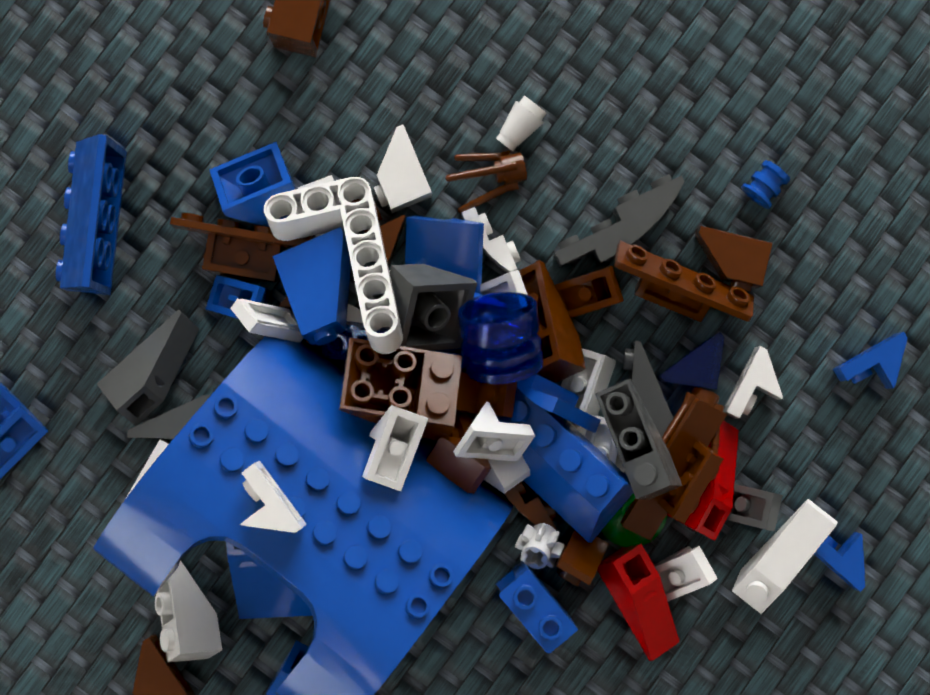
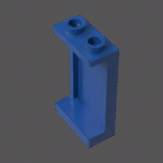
(536, 607)

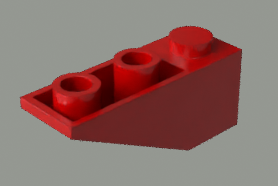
(718, 496)
(640, 598)

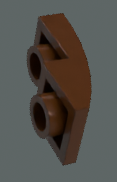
(533, 509)

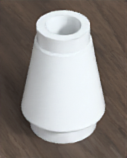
(521, 123)

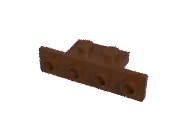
(235, 249)
(681, 288)
(694, 464)

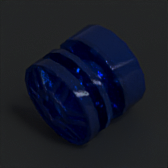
(501, 337)

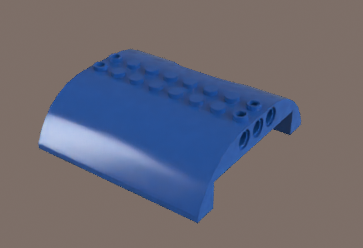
(369, 558)

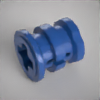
(766, 184)

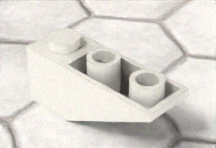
(187, 619)

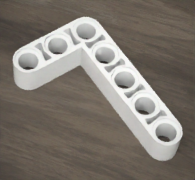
(362, 248)

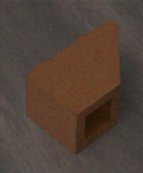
(580, 559)

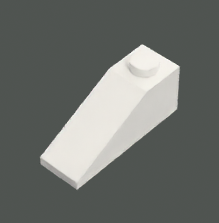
(783, 556)

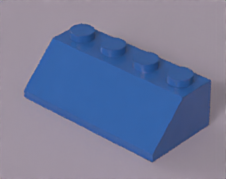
(570, 470)

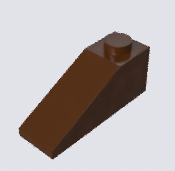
(558, 334)

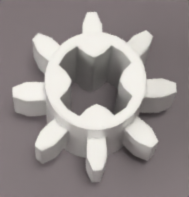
(539, 546)

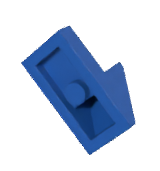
(884, 358)
(847, 561)

